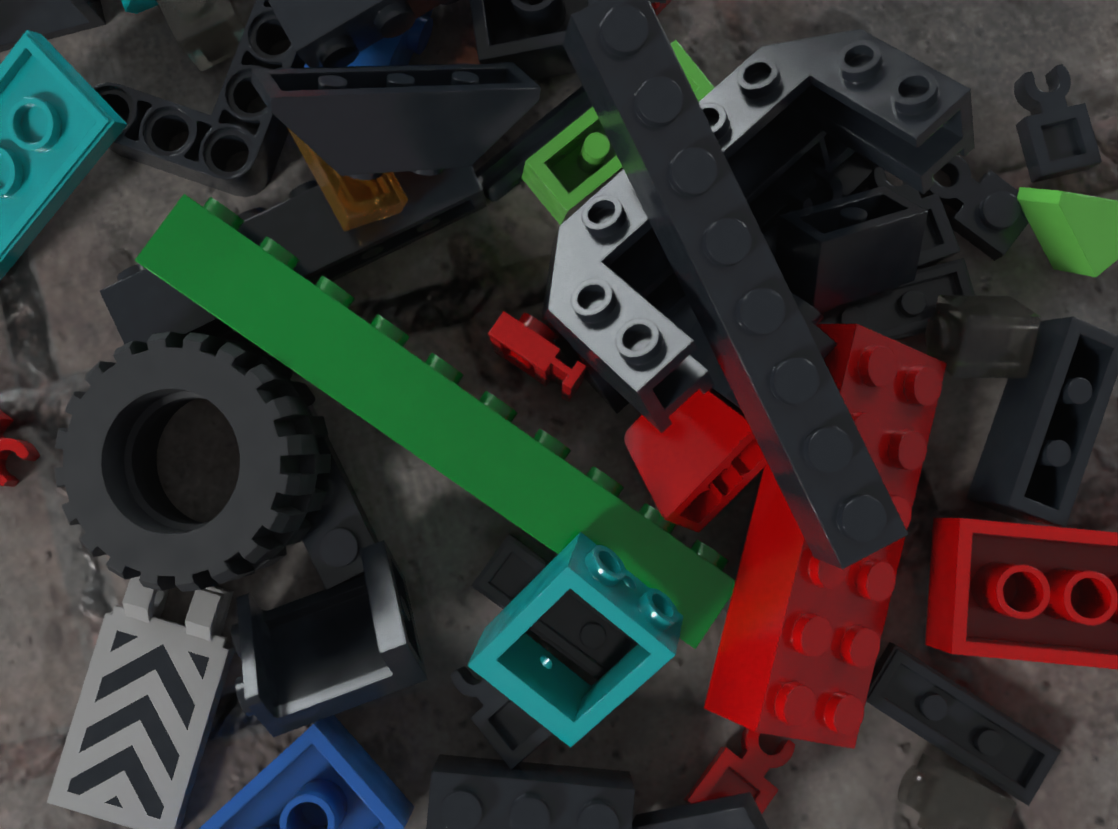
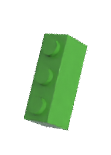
(582, 157)

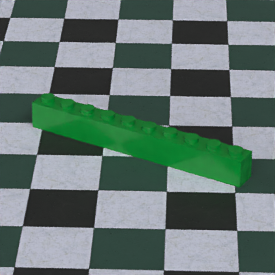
(423, 405)

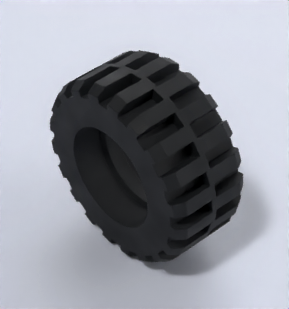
(114, 461)

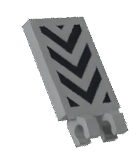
(145, 710)

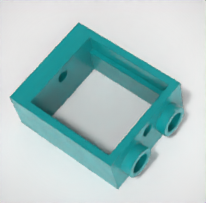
(542, 682)

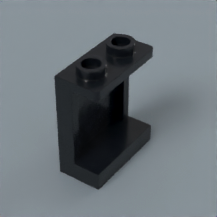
(328, 647)

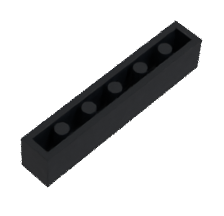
(311, 232)

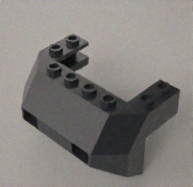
(777, 117)

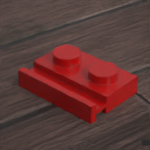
(531, 349)

